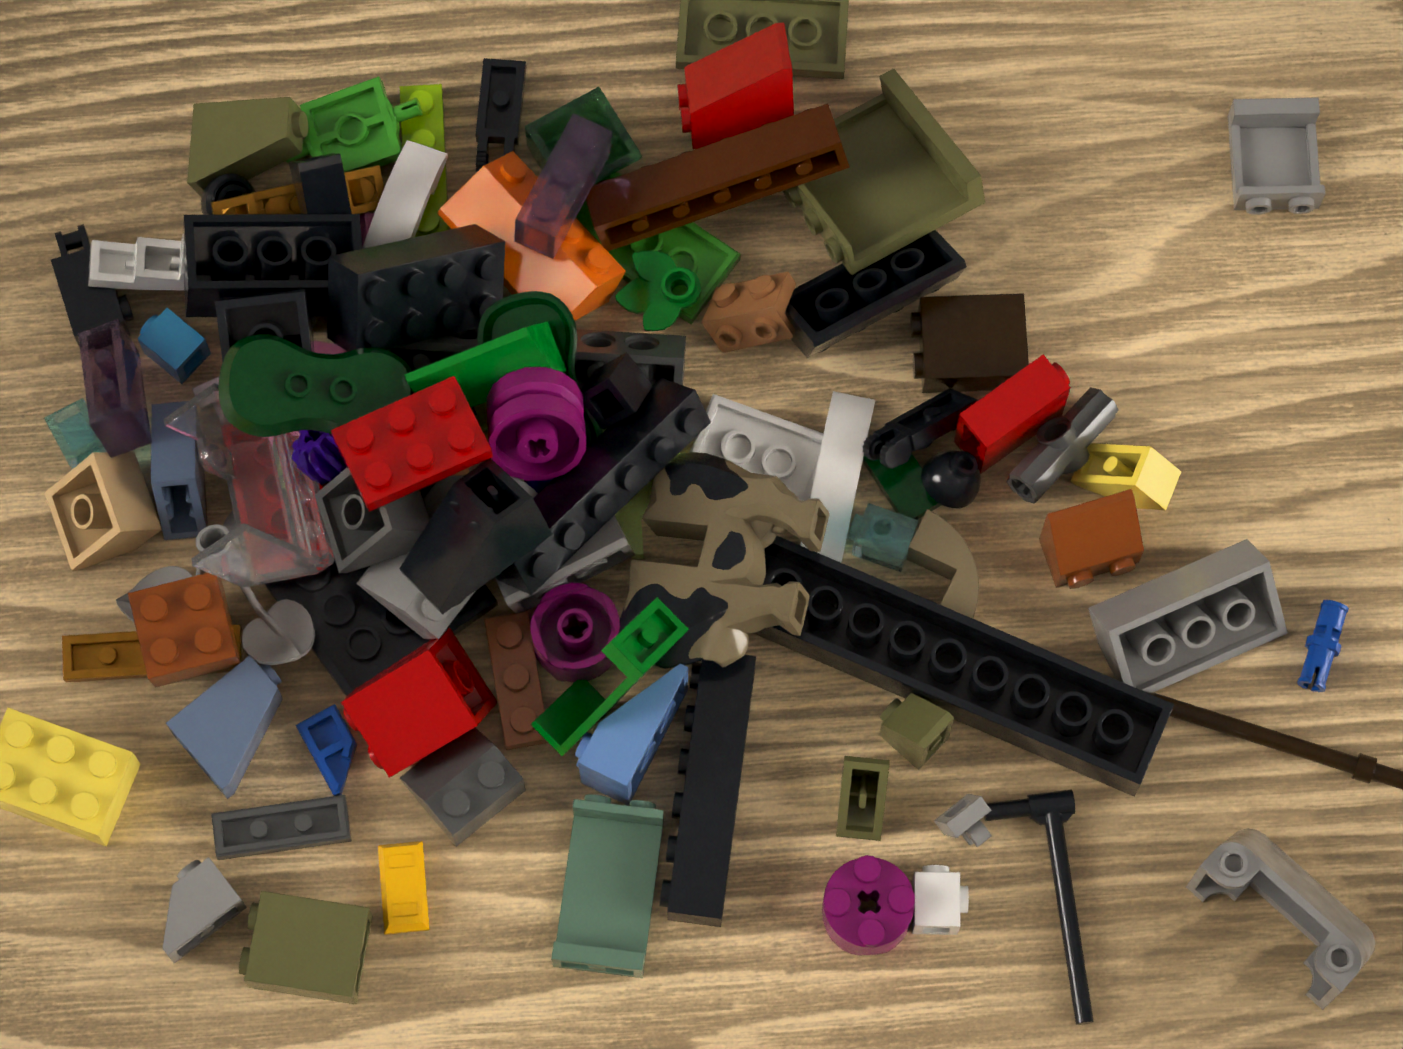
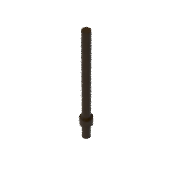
(1362, 768)

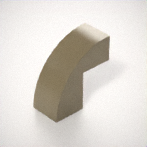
(945, 552)

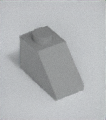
(198, 907)

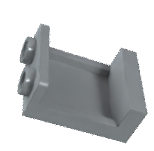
(1275, 155)

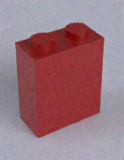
(1012, 412)

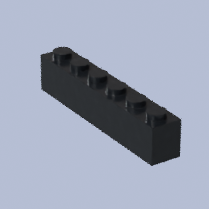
(608, 478)
(710, 791)

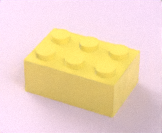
(63, 776)

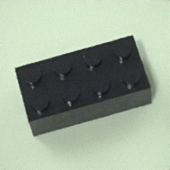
(414, 288)

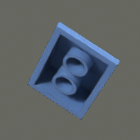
(628, 739)

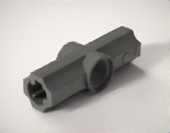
(1062, 445)

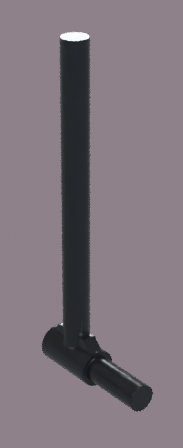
(1052, 811)

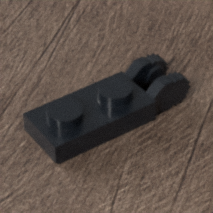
(499, 106)
(916, 428)

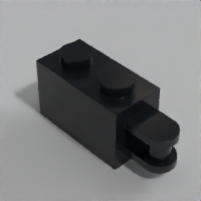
(85, 305)

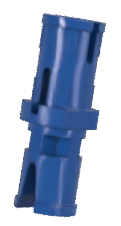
(1323, 645)

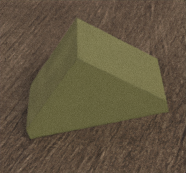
(862, 798)

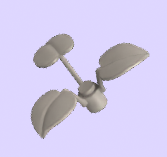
(272, 639)

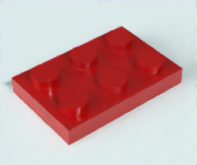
(411, 443)

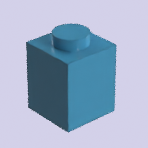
(173, 344)

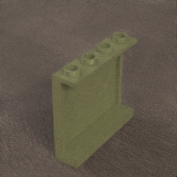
(899, 183)

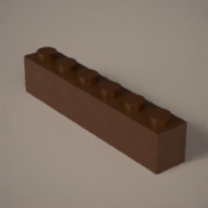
(716, 177)

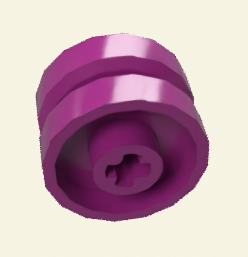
(536, 423)

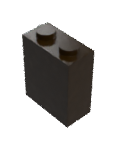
(969, 341)

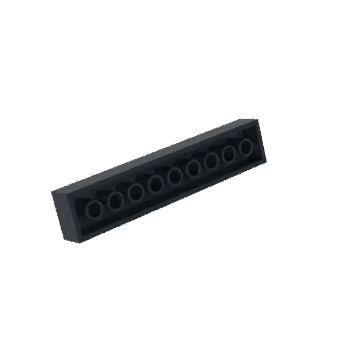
(969, 669)

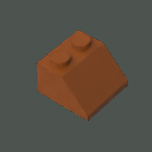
(1092, 540)

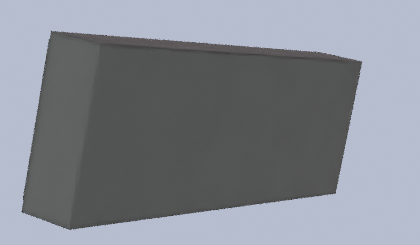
(281, 827)

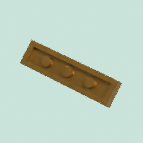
(110, 656)

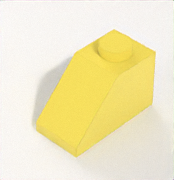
(1127, 467)

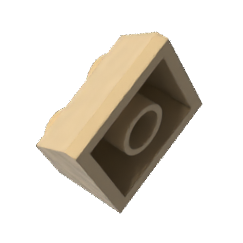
(102, 509)

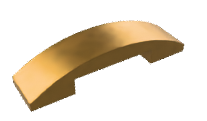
(362, 184)

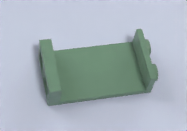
(609, 887)

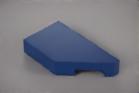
(330, 746)

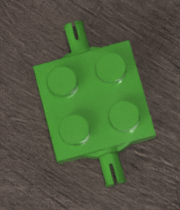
(357, 125)

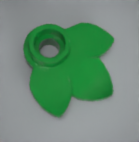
(652, 291)

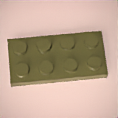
(813, 31)

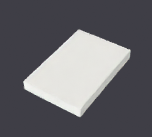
(761, 444)

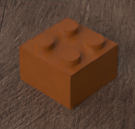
(184, 629)

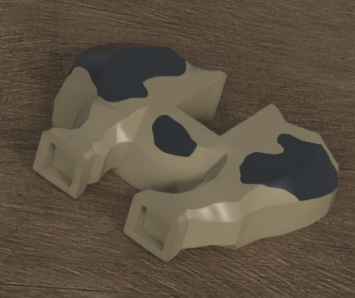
(725, 595)

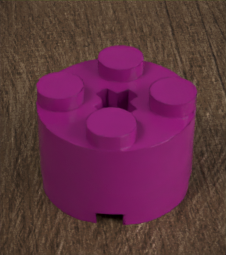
(571, 607)
(868, 880)

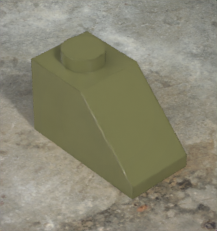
(915, 728)

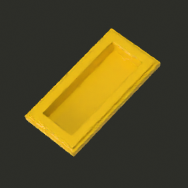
(403, 887)

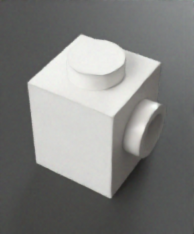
(938, 901)

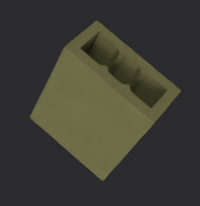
(306, 947)

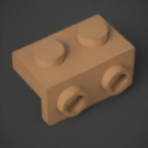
(750, 312)

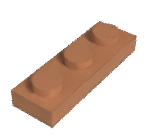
(515, 678)

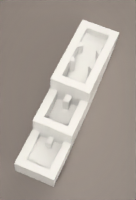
(138, 266)

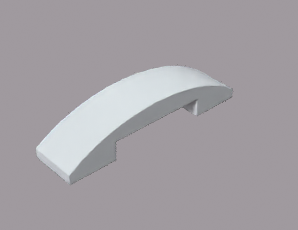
(406, 194)
(840, 466)

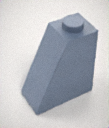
(176, 478)
(229, 722)

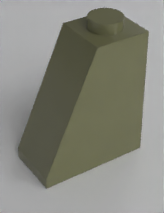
(243, 138)

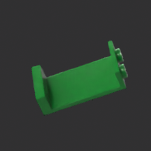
(634, 653)

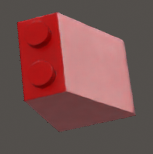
(738, 88)
(419, 704)

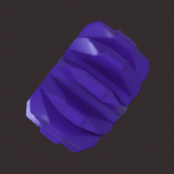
(317, 456)

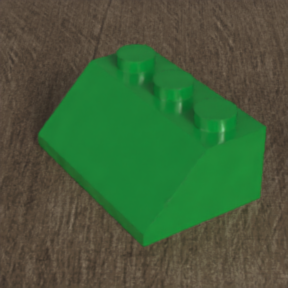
(487, 363)

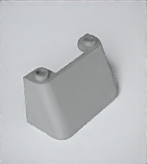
(1257, 861)

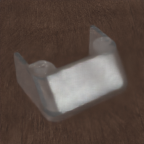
(272, 500)

